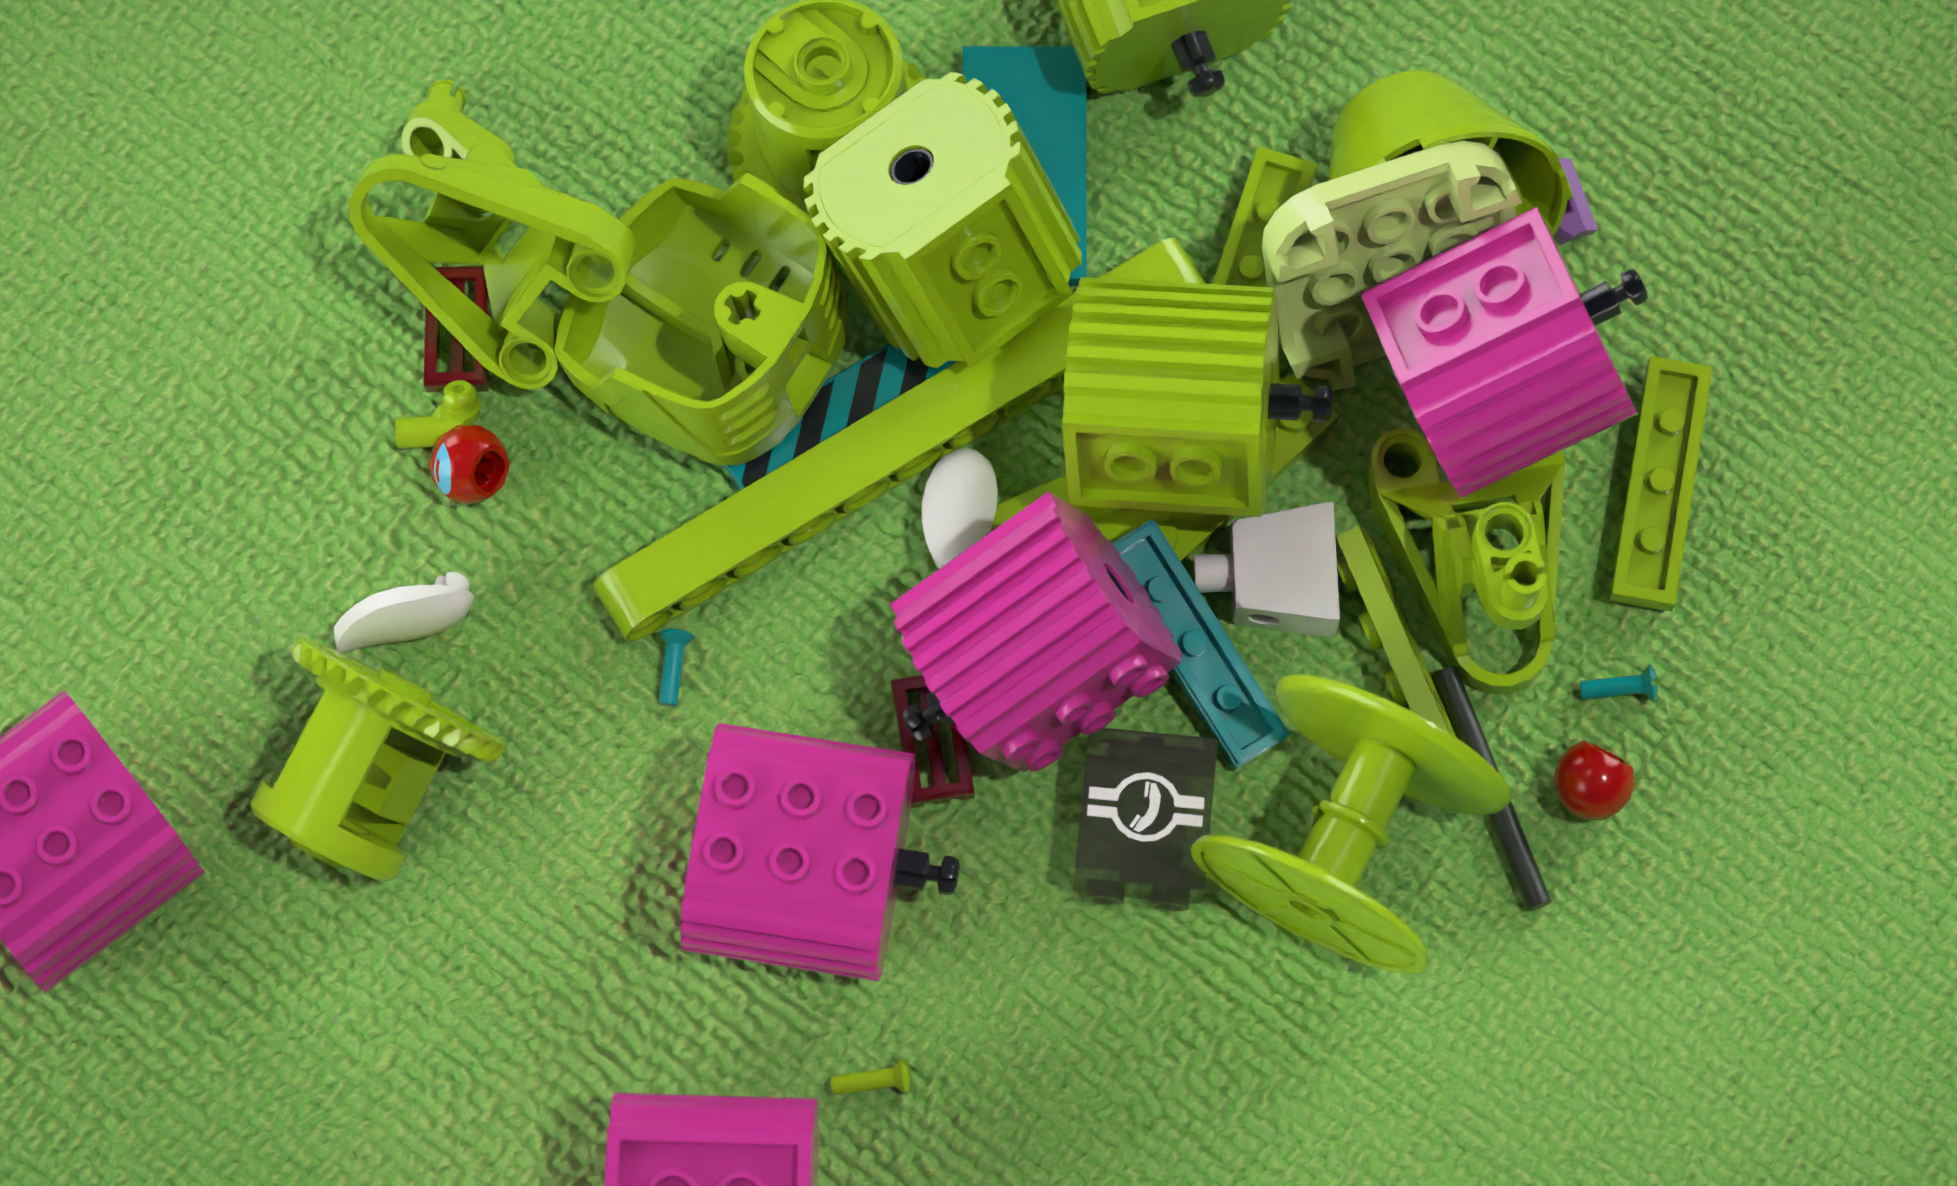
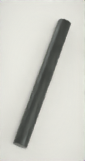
(1506, 821)

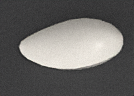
(958, 504)
(404, 613)

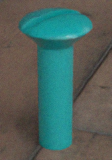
(672, 667)
(1621, 686)

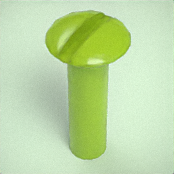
(897, 1077)

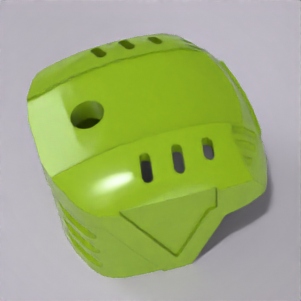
(689, 328)

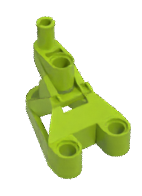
(474, 176)
(1512, 584)

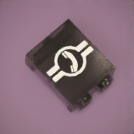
(1140, 816)

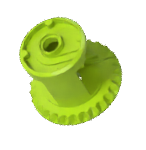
(808, 84)
(363, 763)

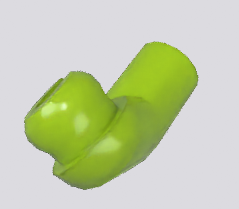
(458, 407)

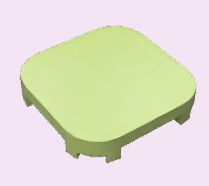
(1365, 230)

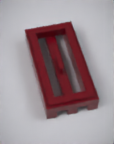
(432, 377)
(941, 791)

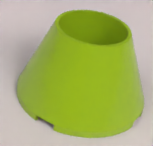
(1428, 110)

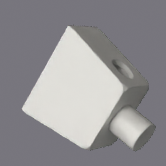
(1279, 571)

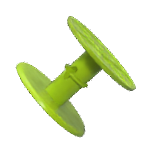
(1384, 756)

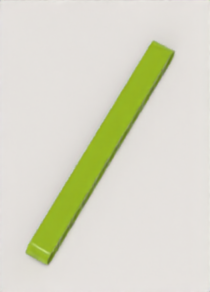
(854, 466)

